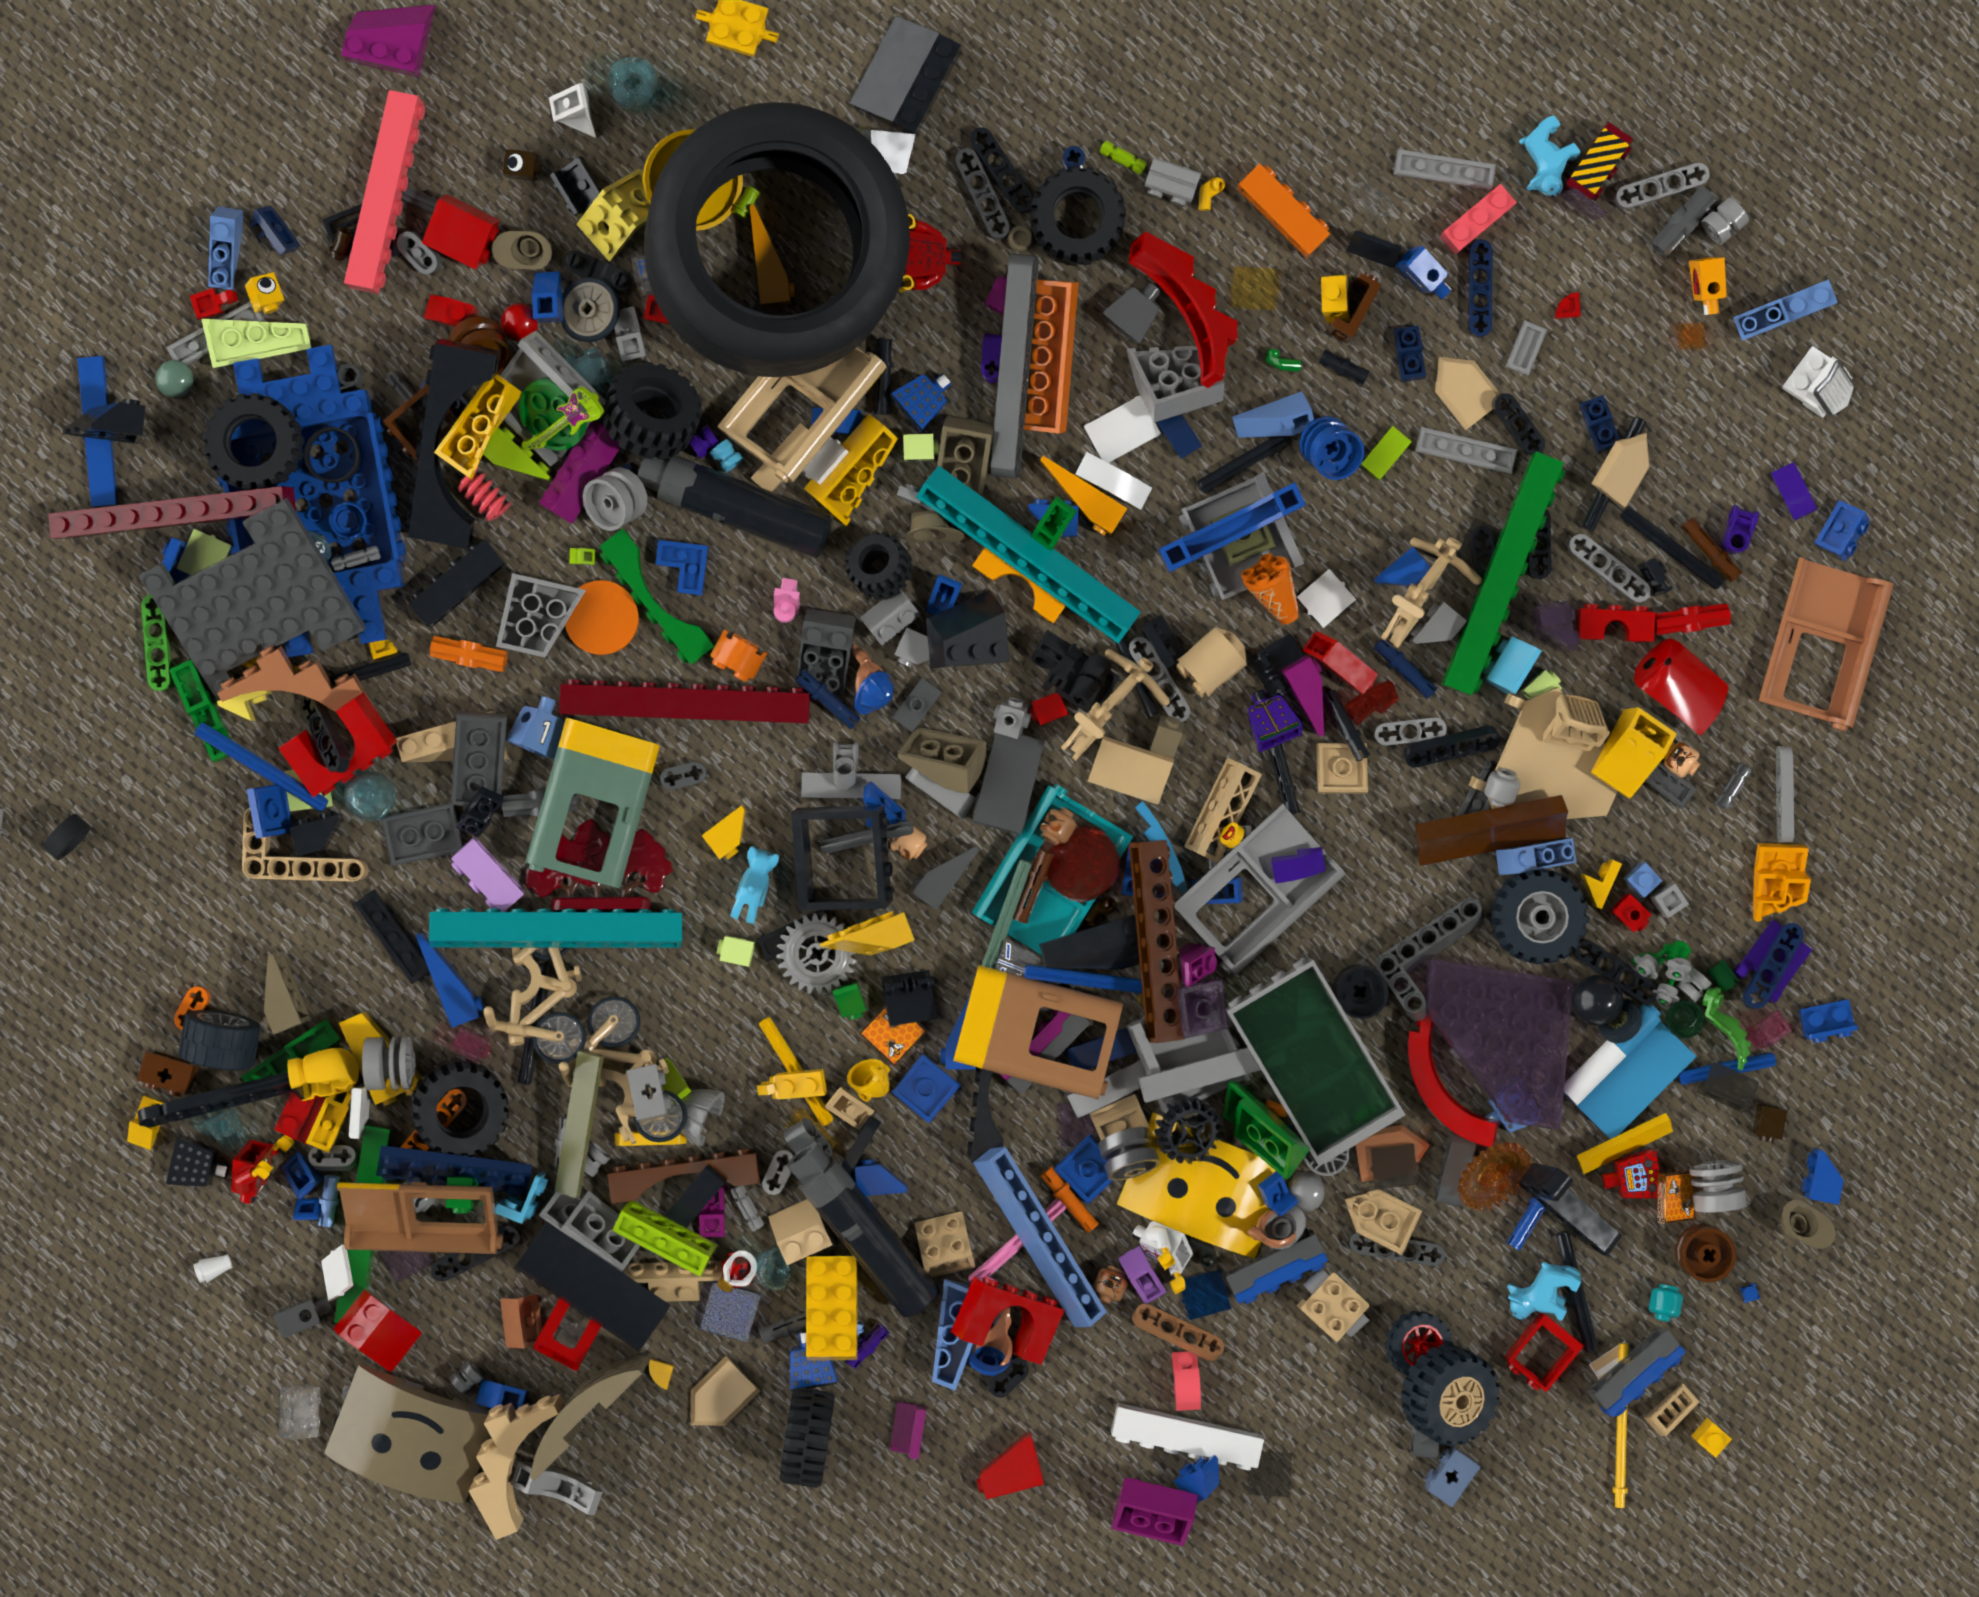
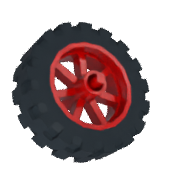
(1400, 1332)

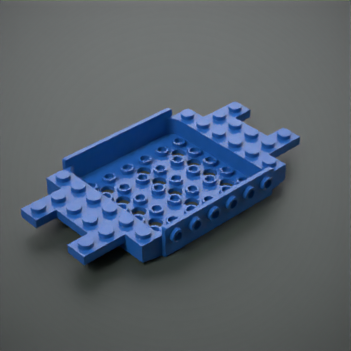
(320, 404)

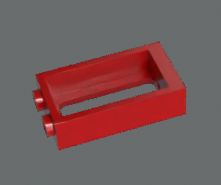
(567, 1356)

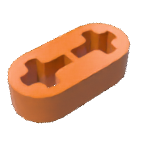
(188, 1001)

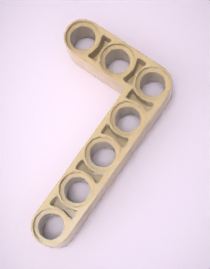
(293, 864)

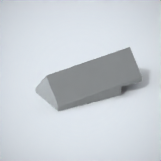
(591, 1225)

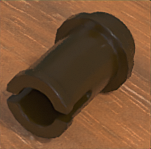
(341, 244)

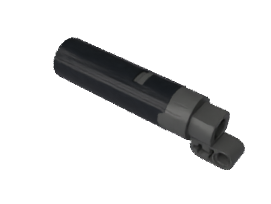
(737, 503)
(858, 1221)

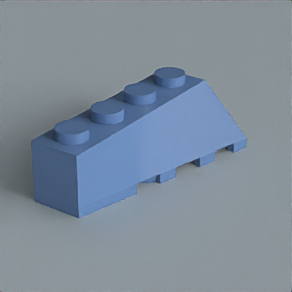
(950, 1350)

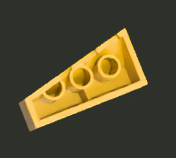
(476, 425)
(866, 450)

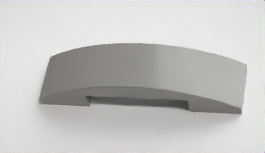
(1119, 1085)

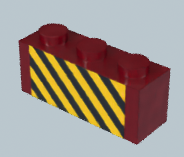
(1599, 162)

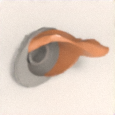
(1279, 1231)

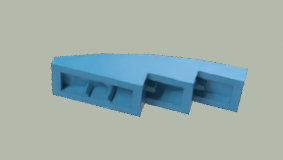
(1156, 832)

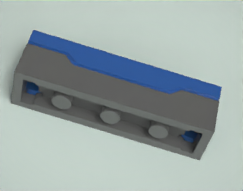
(1276, 1267)
(1636, 1372)

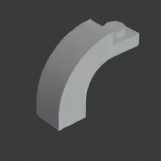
(559, 1485)

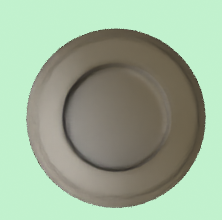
(1019, 238)

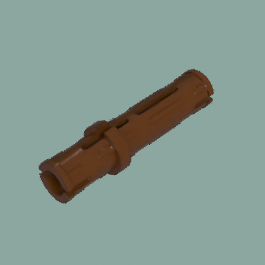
(1717, 556)
(1044, 859)

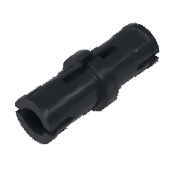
(1343, 367)

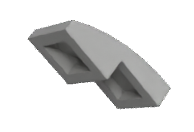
(629, 335)

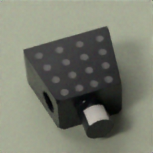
(194, 1163)

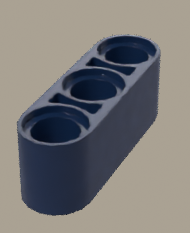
(1086, 1054)

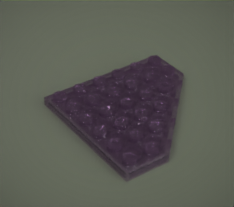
(1507, 1033)

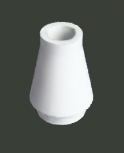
(210, 1268)

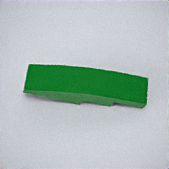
(1053, 523)
(199, 703)
(314, 1040)

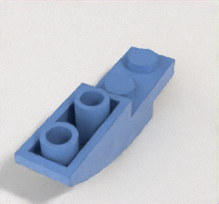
(1785, 310)

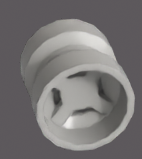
(1698, 980)
(595, 1158)

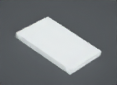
(1122, 430)

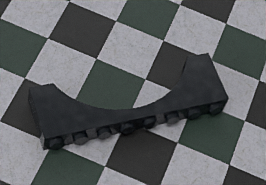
(435, 511)

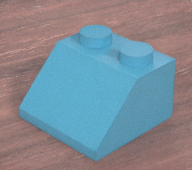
(1511, 665)

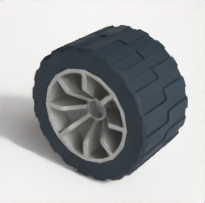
(219, 1040)

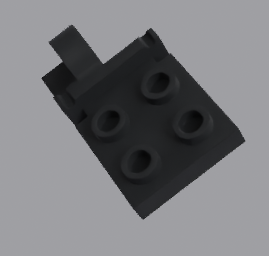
(1077, 676)

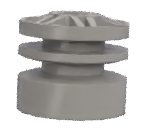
(388, 1063)
(1717, 1185)

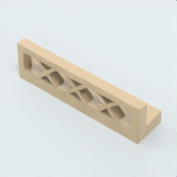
(1218, 808)

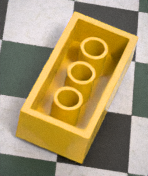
(831, 1308)

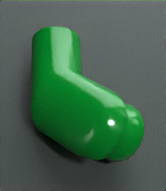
(1282, 364)

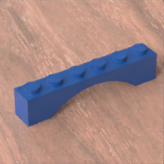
(1231, 528)

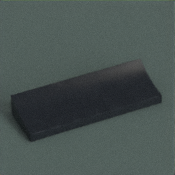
(593, 1286)

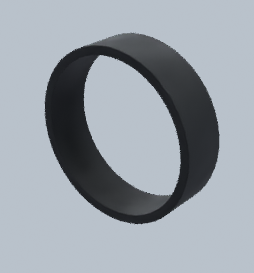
(311, 440)

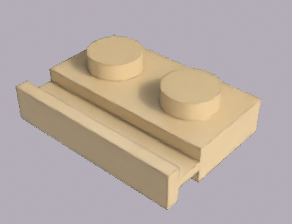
(1118, 1116)

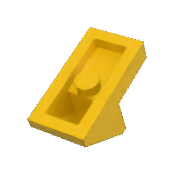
(1600, 889)
(143, 1135)

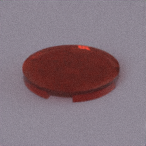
(1084, 865)

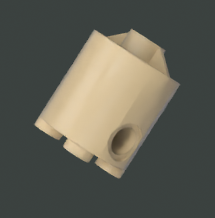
(1212, 661)

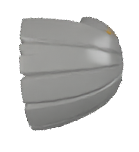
(698, 1105)

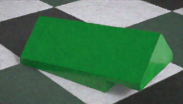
(1263, 1130)

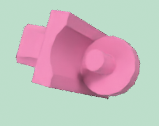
(786, 601)

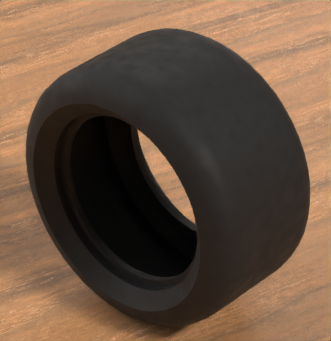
(793, 141)

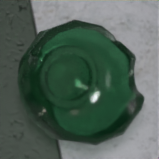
(1684, 1019)

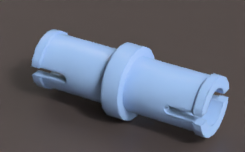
(328, 1201)

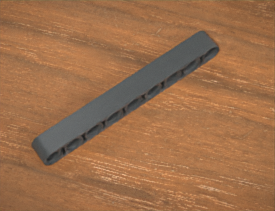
(1014, 365)

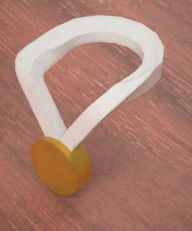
(725, 1283)

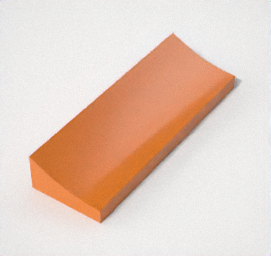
(1051, 356)

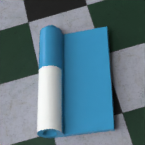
(1628, 1075)

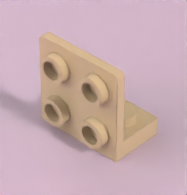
(944, 1244)
(1334, 1306)

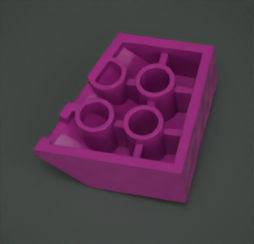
(389, 39)

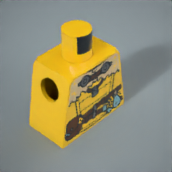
(1336, 297)

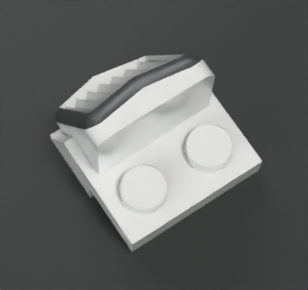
(1821, 383)

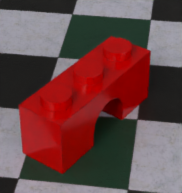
(1637, 624)

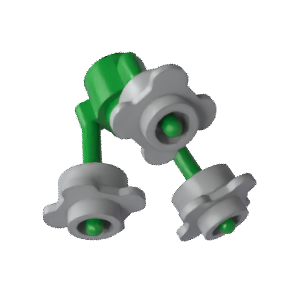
(1677, 969)

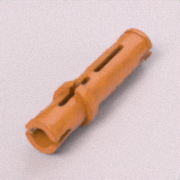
(1062, 1191)

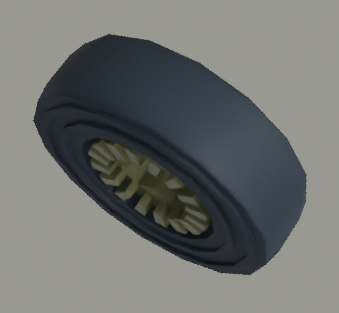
(1628, 1029)

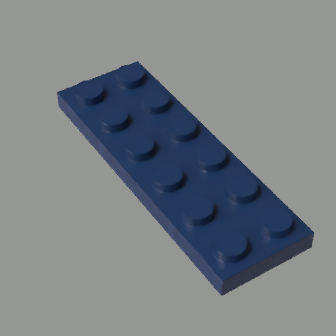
(436, 1167)

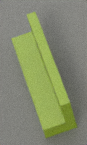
(663, 1239)

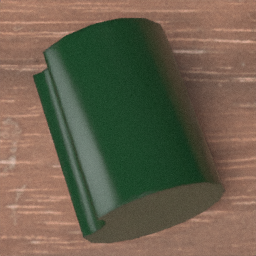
(1722, 975)

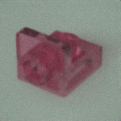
(1768, 1030)

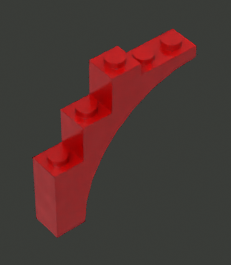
(1195, 299)

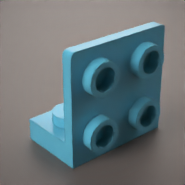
(513, 1208)

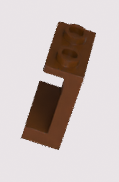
(1346, 331)

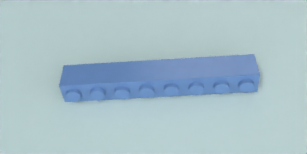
(1039, 1237)

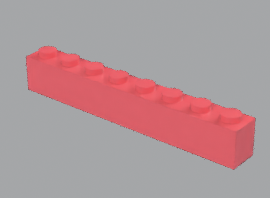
(383, 192)

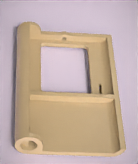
(833, 388)

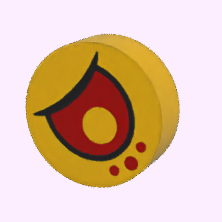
(1232, 835)

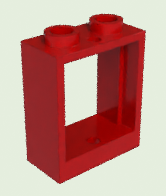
(1558, 1367)

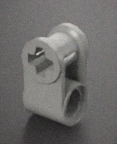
(845, 761)

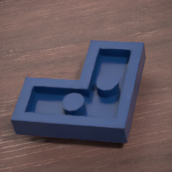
(690, 560)

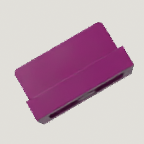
(908, 1429)

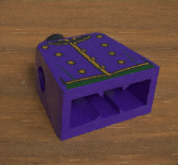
(1272, 721)

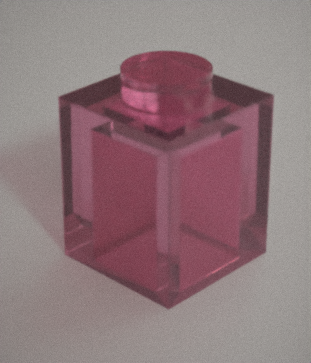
(471, 1044)

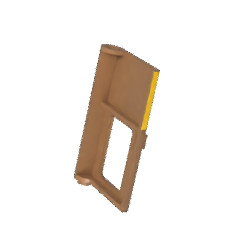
(385, 1219)

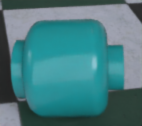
(1665, 1302)

